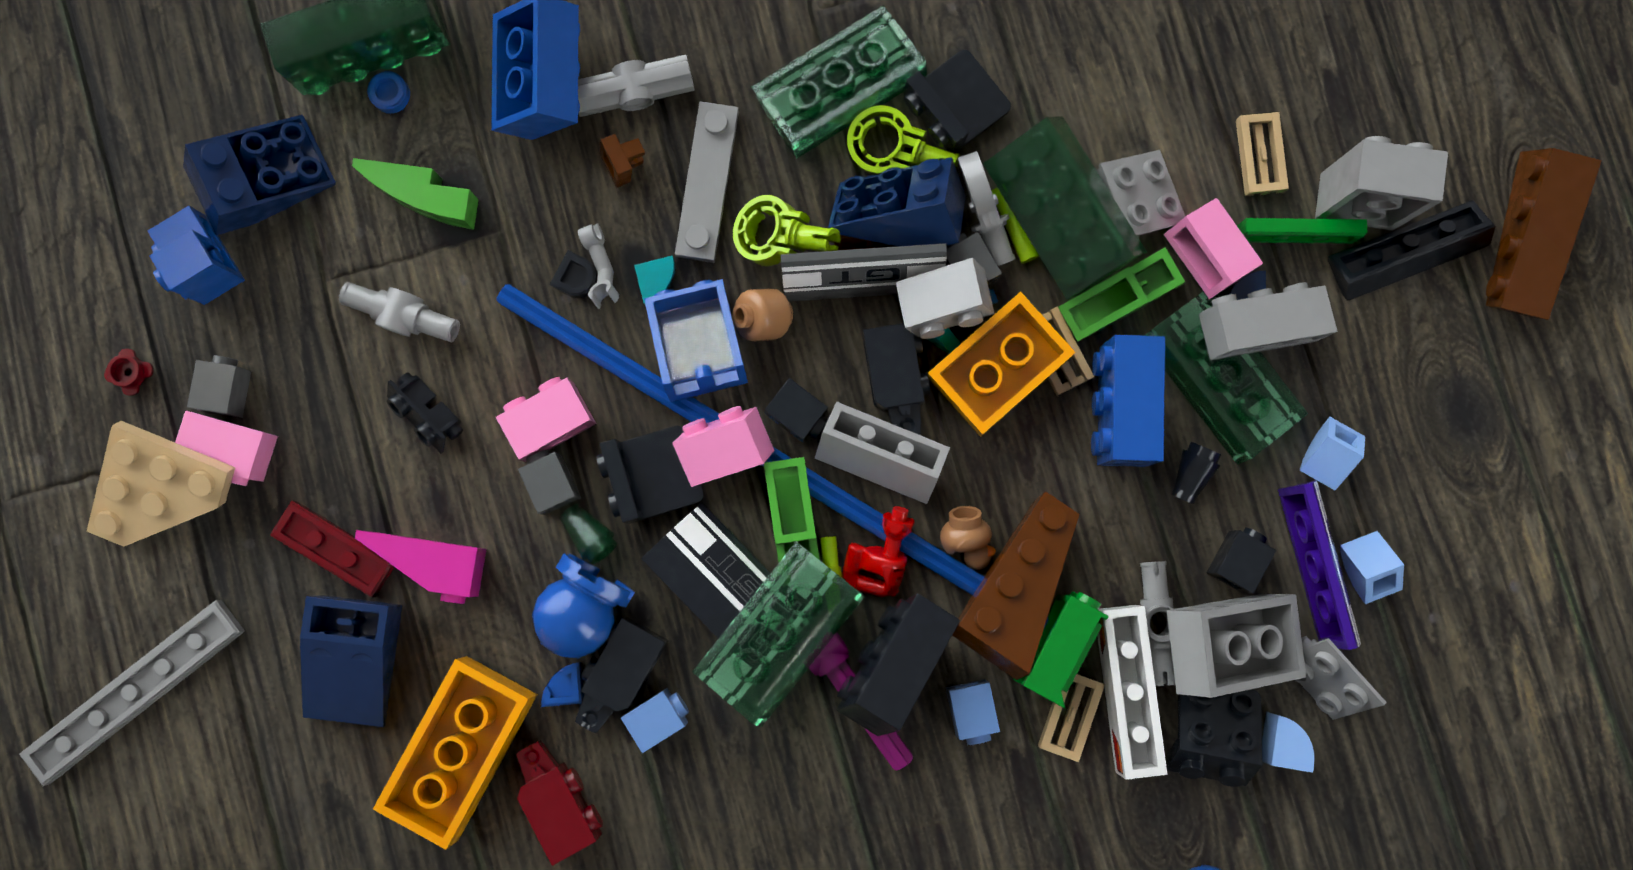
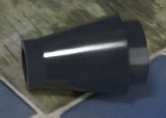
(1195, 471)

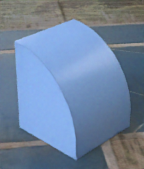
(1333, 453)
(1372, 567)
(1286, 744)

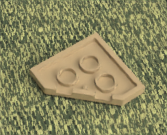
(153, 485)

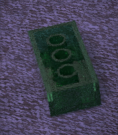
(350, 39)
(1064, 206)

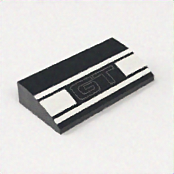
(707, 568)

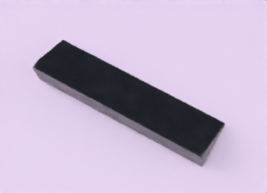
(1411, 249)

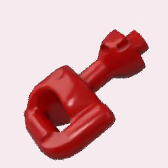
(884, 561)

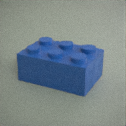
(535, 68)
(1129, 401)

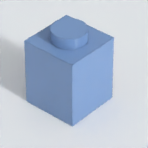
(973, 711)
(656, 719)

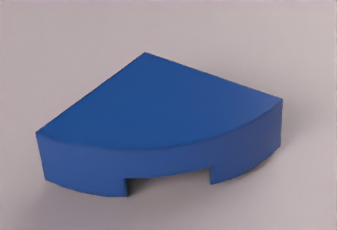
(564, 687)

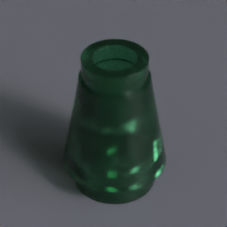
(588, 534)

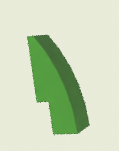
(421, 191)
(1122, 294)
(790, 505)

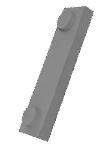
(707, 182)

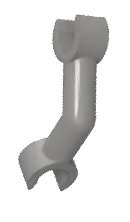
(593, 240)

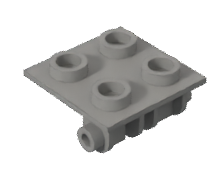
(1143, 191)
(1335, 681)

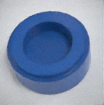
(388, 92)

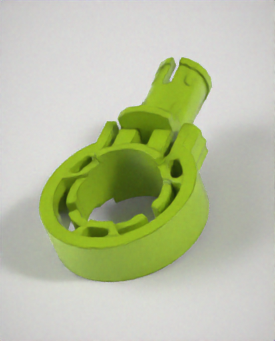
(920, 152)
(788, 234)

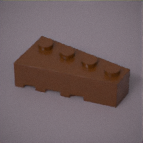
(1540, 230)
(1016, 594)

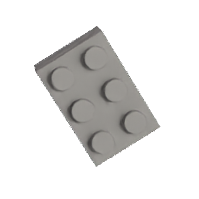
(1382, 183)
(1236, 644)

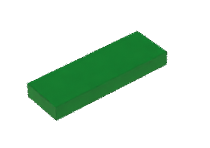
(1303, 230)

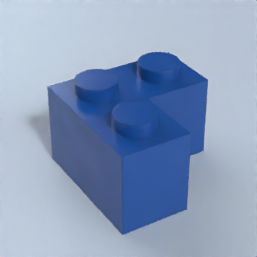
(192, 257)

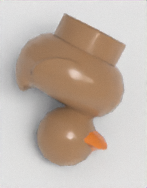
(968, 534)

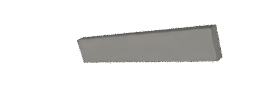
(131, 692)

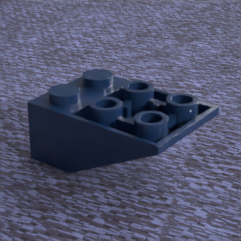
(256, 172)
(902, 205)
(348, 658)

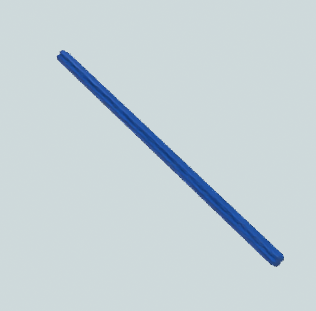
(693, 409)

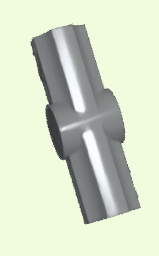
(634, 85)

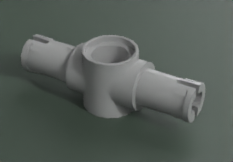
(399, 312)
(1157, 600)

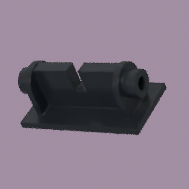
(411, 401)

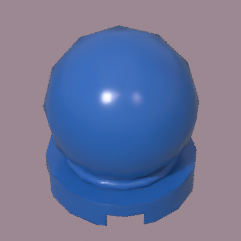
(577, 611)

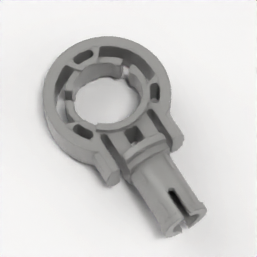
(984, 205)

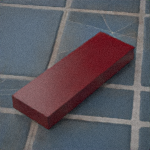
(332, 548)

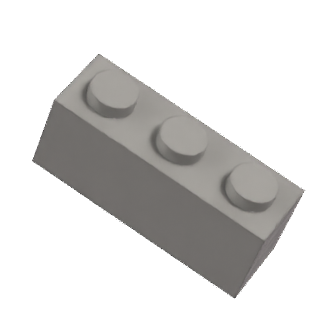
(1267, 320)
(881, 452)

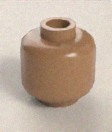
(762, 314)

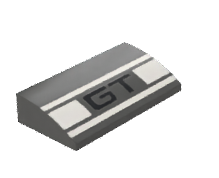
(856, 271)

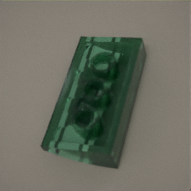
(839, 80)
(1234, 395)
(778, 635)

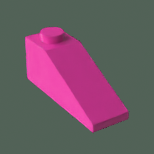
(434, 565)

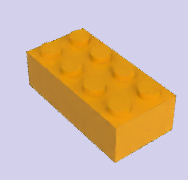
(455, 752)

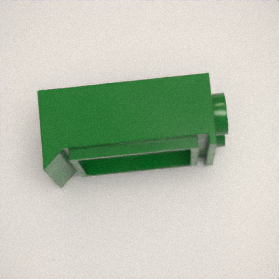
(1064, 645)

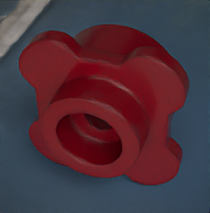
(117, 368)

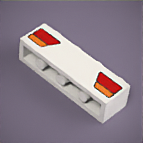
(1131, 693)

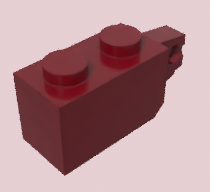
(556, 804)

